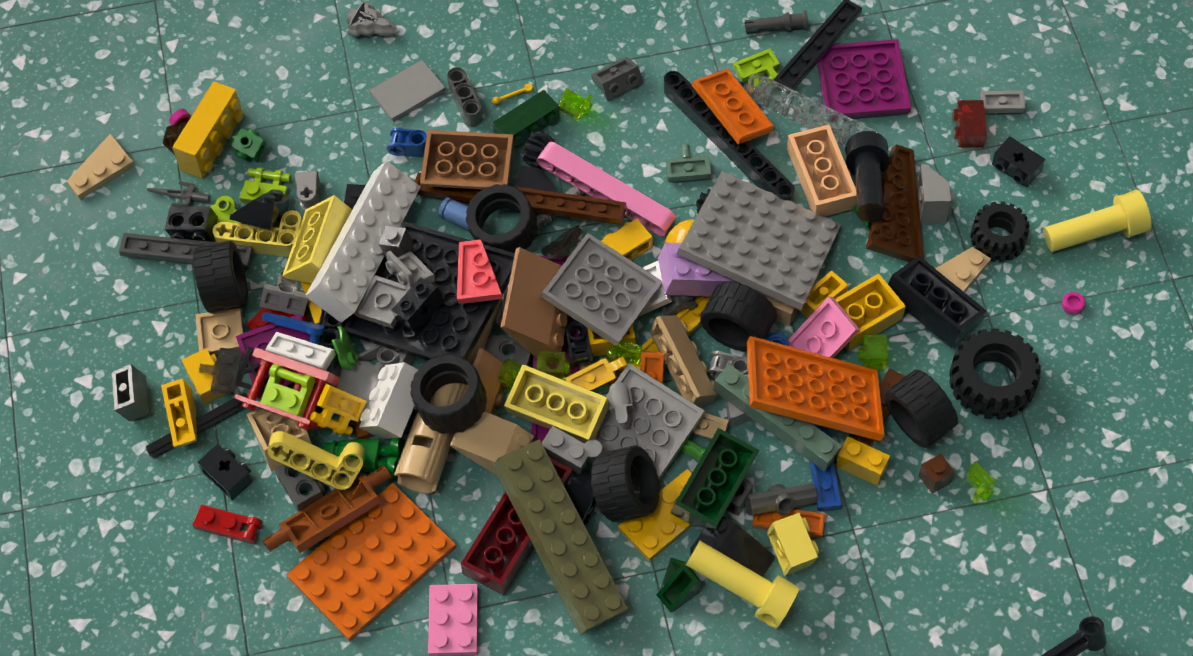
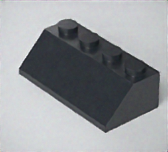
(936, 301)

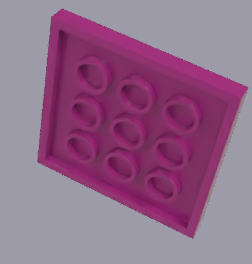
(864, 79)

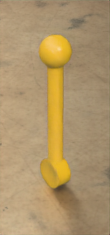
(527, 88)

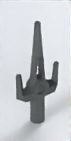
(187, 195)

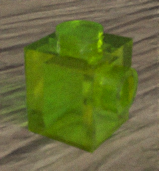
(874, 352)

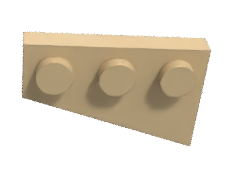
(965, 268)

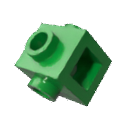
(248, 144)

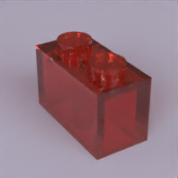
(970, 124)

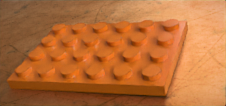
(814, 388)
(371, 562)

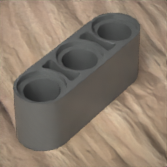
(464, 96)

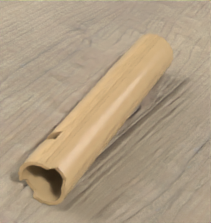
(428, 449)

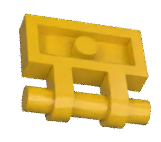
(339, 402)

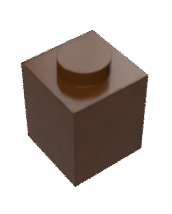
(936, 473)

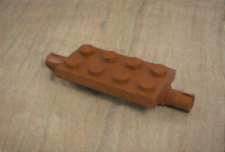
(329, 513)

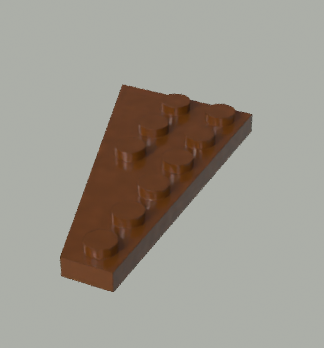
(899, 229)

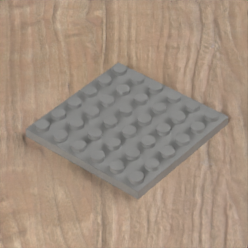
(759, 240)

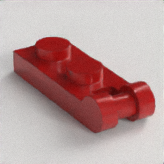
(227, 524)

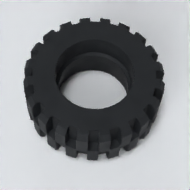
(999, 348)

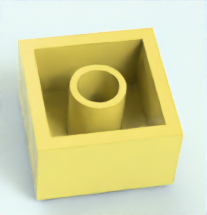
(792, 544)

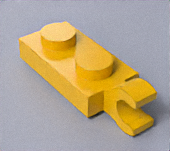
(597, 374)

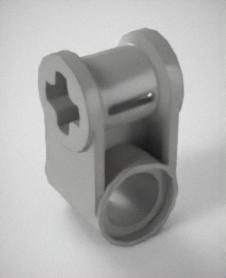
(307, 188)
(718, 365)

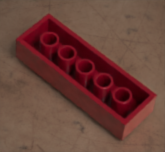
(502, 543)

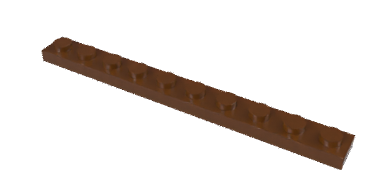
(544, 202)

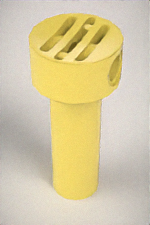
(1127, 215)
(770, 597)

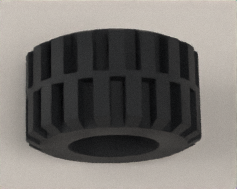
(1003, 217)

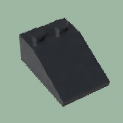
(737, 545)

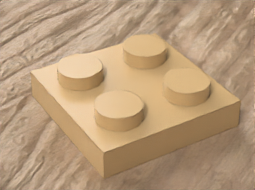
(219, 330)

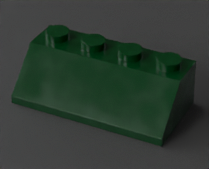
(714, 480)

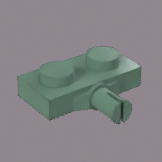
(688, 167)

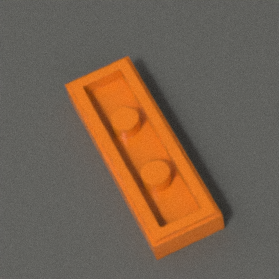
(814, 520)

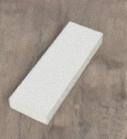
(301, 351)

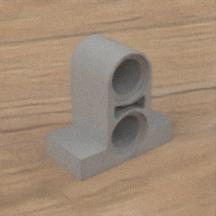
(284, 297)

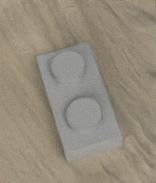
(1003, 101)

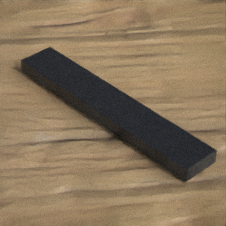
(818, 44)

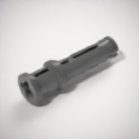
(785, 22)

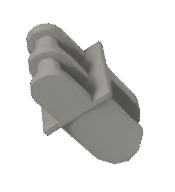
(621, 403)

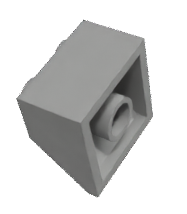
(933, 196)

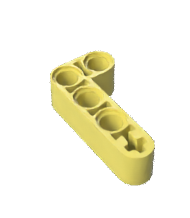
(256, 236)
(314, 456)

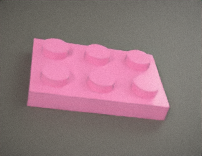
(825, 330)
(453, 620)

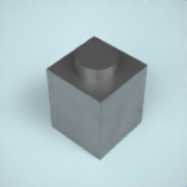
(395, 240)

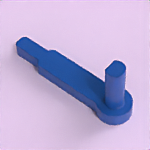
(312, 329)

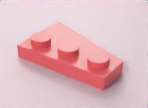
(475, 274)

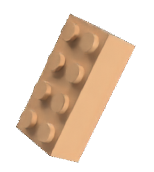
(822, 171)

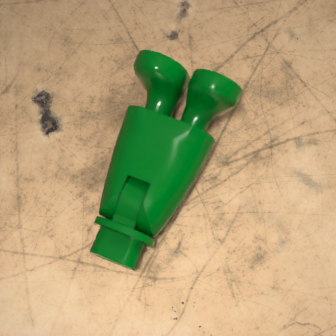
(373, 451)

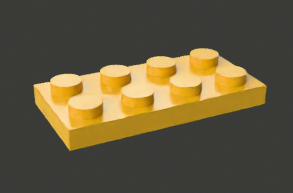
(659, 530)

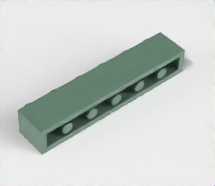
(798, 434)

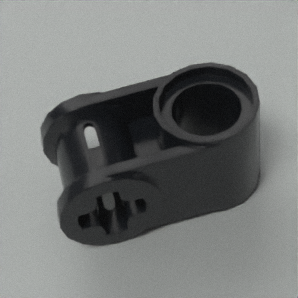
(578, 347)

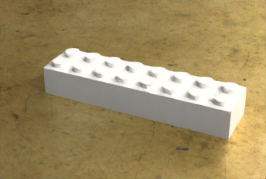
(357, 251)

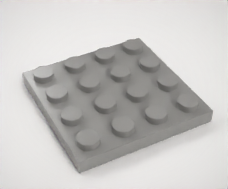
(601, 289)
(659, 421)

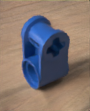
(407, 142)

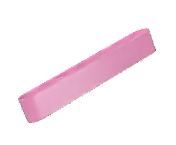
(604, 186)

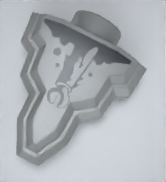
(368, 21)

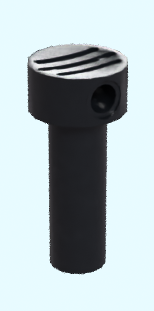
(867, 160)

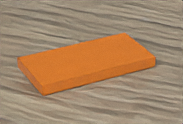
(733, 106)

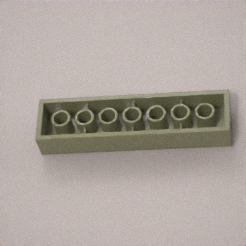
(559, 537)

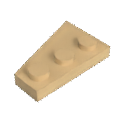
(100, 168)

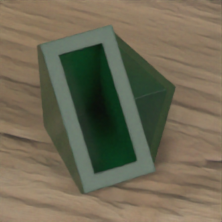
(678, 585)

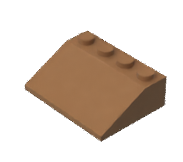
(467, 159)
(528, 316)

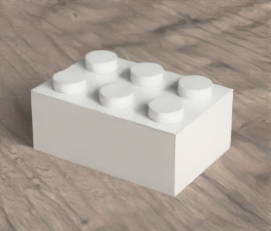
(390, 402)

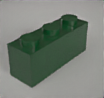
(528, 118)

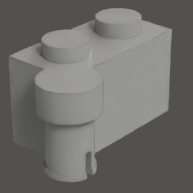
(570, 450)

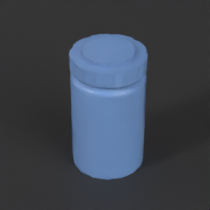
(453, 212)

